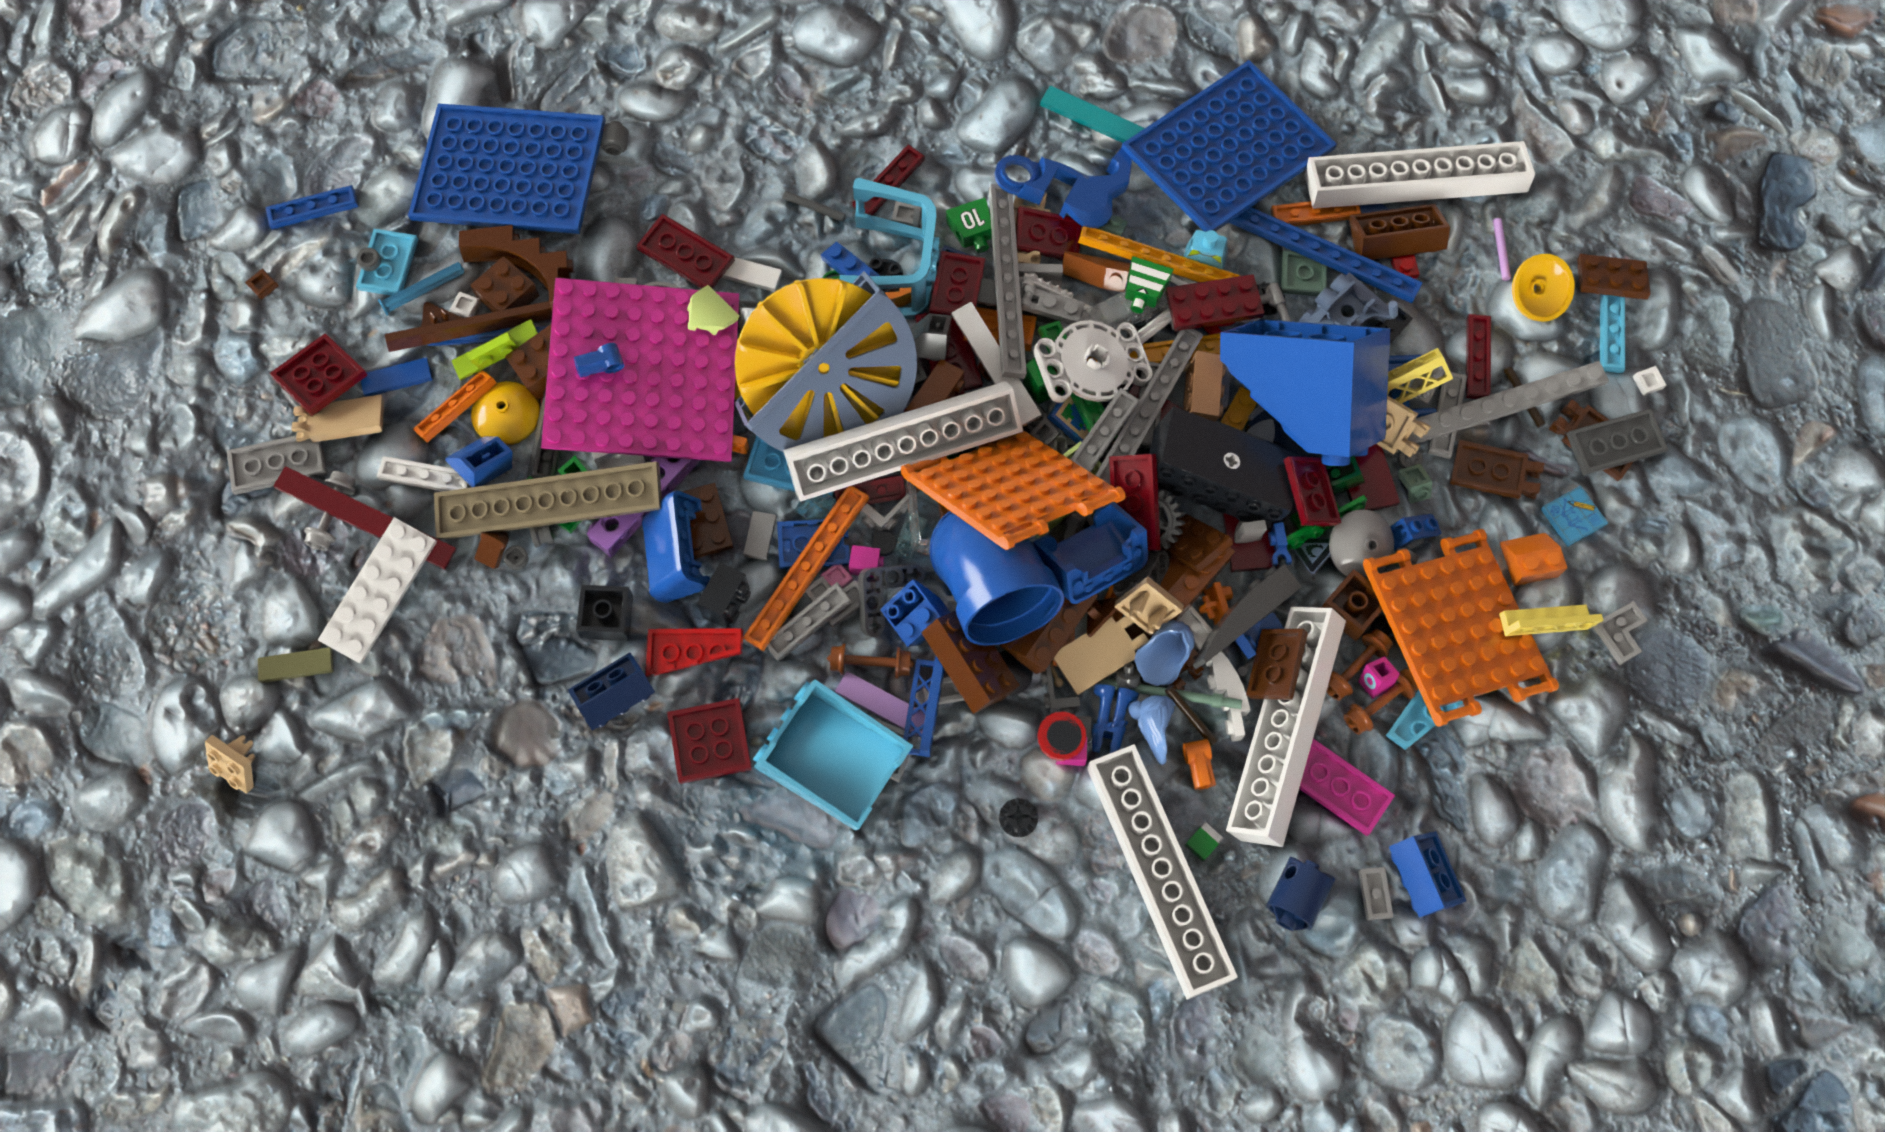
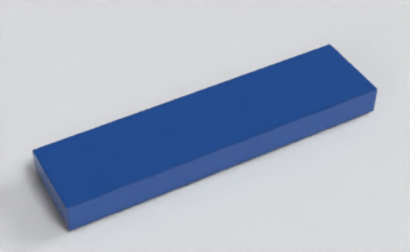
(312, 207)

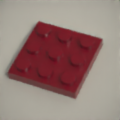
(318, 374)
(709, 740)

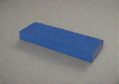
(396, 377)

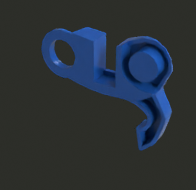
(1090, 196)

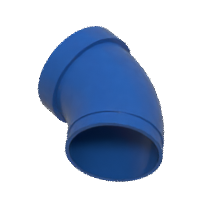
(995, 589)

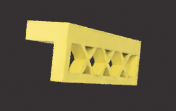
(1416, 369)
(1548, 620)

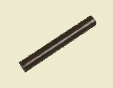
(1515, 381)
(1191, 715)

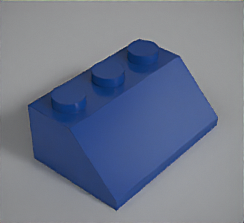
(1427, 873)

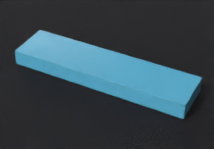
(1612, 333)

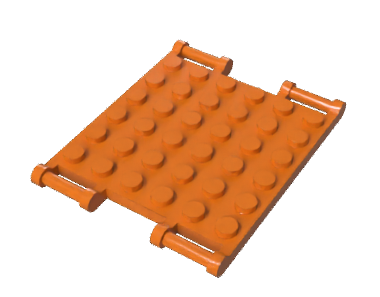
(1011, 487)
(1452, 627)

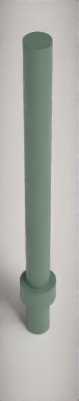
(1215, 700)

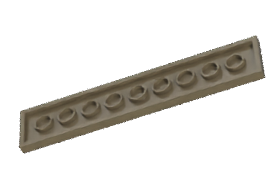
(548, 500)

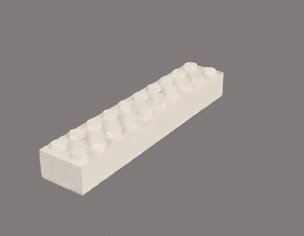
(1419, 174)
(903, 439)
(1286, 735)
(1161, 872)

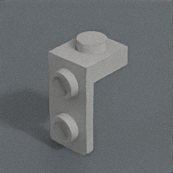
(873, 519)

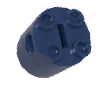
(1299, 894)

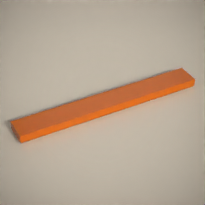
(805, 568)

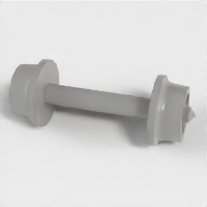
(319, 537)

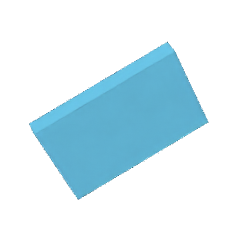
(396, 258)

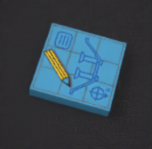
(1574, 516)

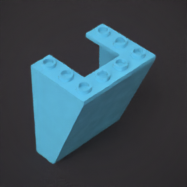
(832, 754)

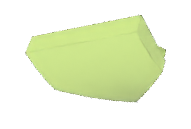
(710, 311)

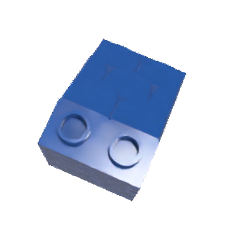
(1316, 381)

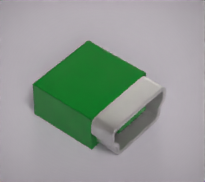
(1204, 841)

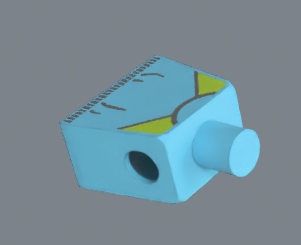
(1207, 248)

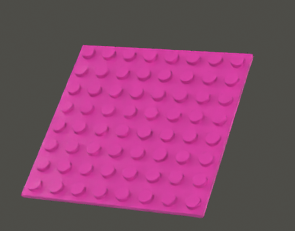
(674, 383)

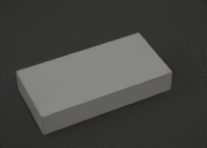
(759, 535)

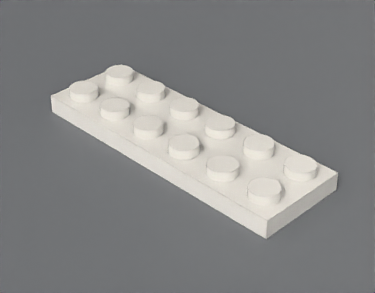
(377, 590)

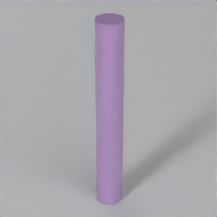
(1502, 250)

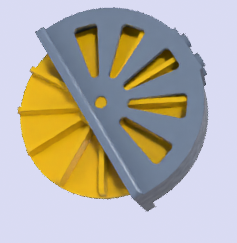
(823, 361)

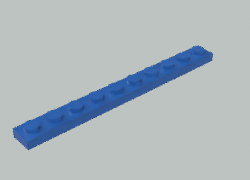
(1328, 254)

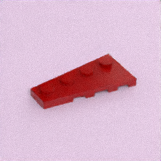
(684, 648)

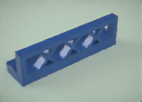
(932, 706)

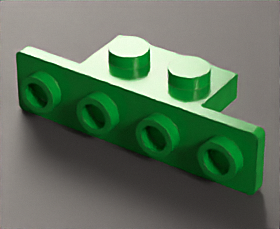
(1304, 532)

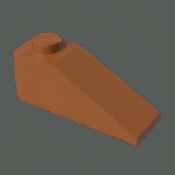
(1096, 271)

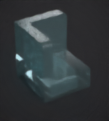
(816, 507)

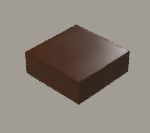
(262, 284)

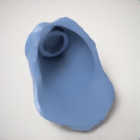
(1165, 653)
(1153, 719)

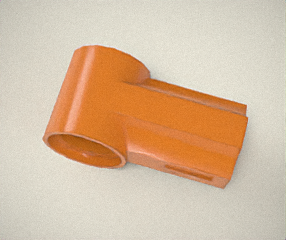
(1199, 758)

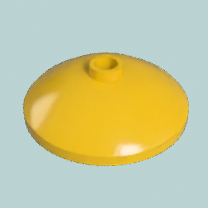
(1553, 287)
(511, 423)

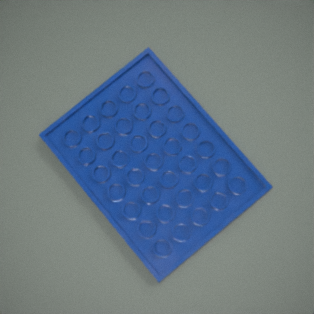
(1228, 147)
(507, 168)

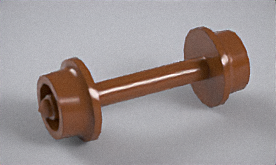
(1376, 644)
(839, 659)
(1359, 719)

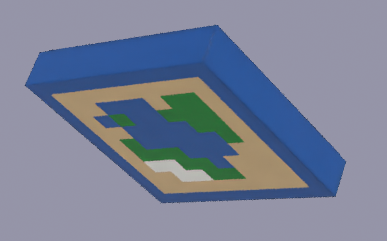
(1068, 420)

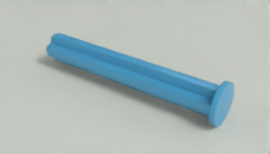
(421, 287)

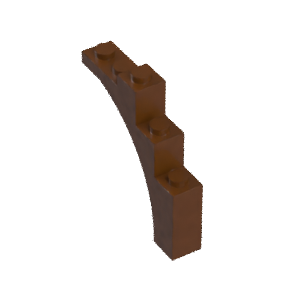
(527, 254)

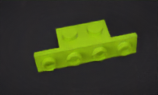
(493, 350)

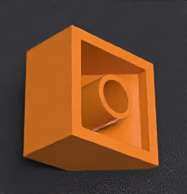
(1533, 558)

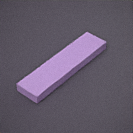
(877, 701)

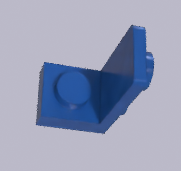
(1413, 528)
(1249, 640)

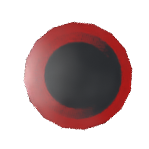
(1061, 736)

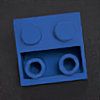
(482, 460)
(913, 612)

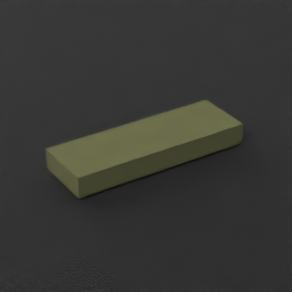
(295, 665)

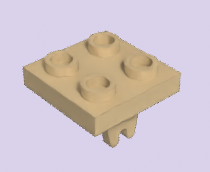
(1149, 605)
(230, 761)

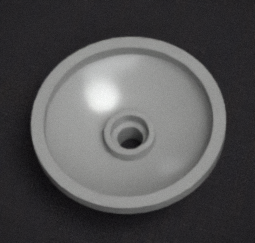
(1351, 541)

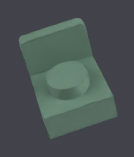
(1416, 482)

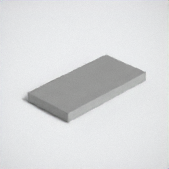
(262, 463)

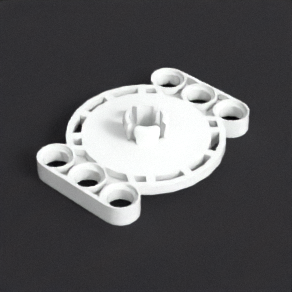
(1089, 378)

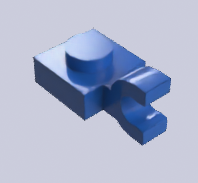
(1278, 539)

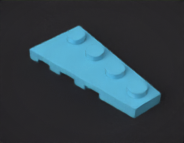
(1414, 722)

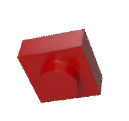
(1406, 265)

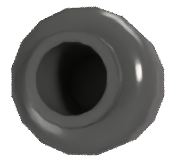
(614, 138)

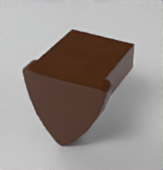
(491, 548)

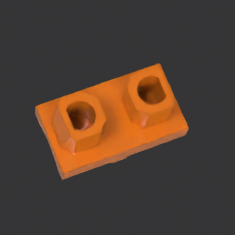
(1216, 601)

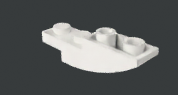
(1226, 681)

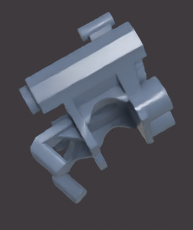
(1351, 293)

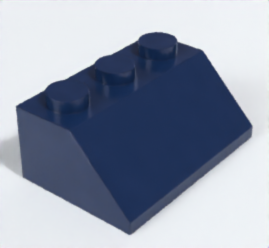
(611, 691)

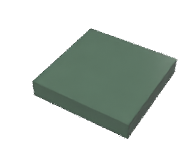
(1302, 275)

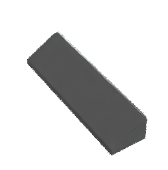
(542, 461)

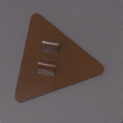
(433, 314)
(1099, 613)

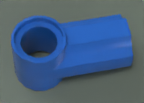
(605, 359)

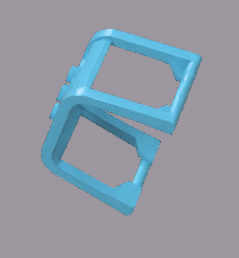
(921, 280)

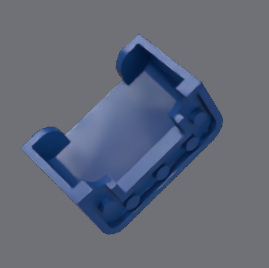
(670, 548)
(1096, 555)

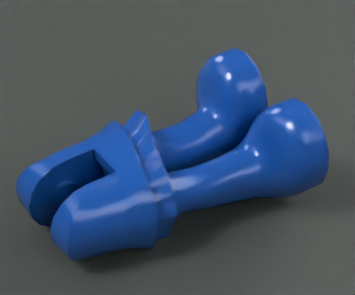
(1116, 729)

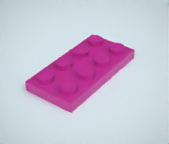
(1344, 789)

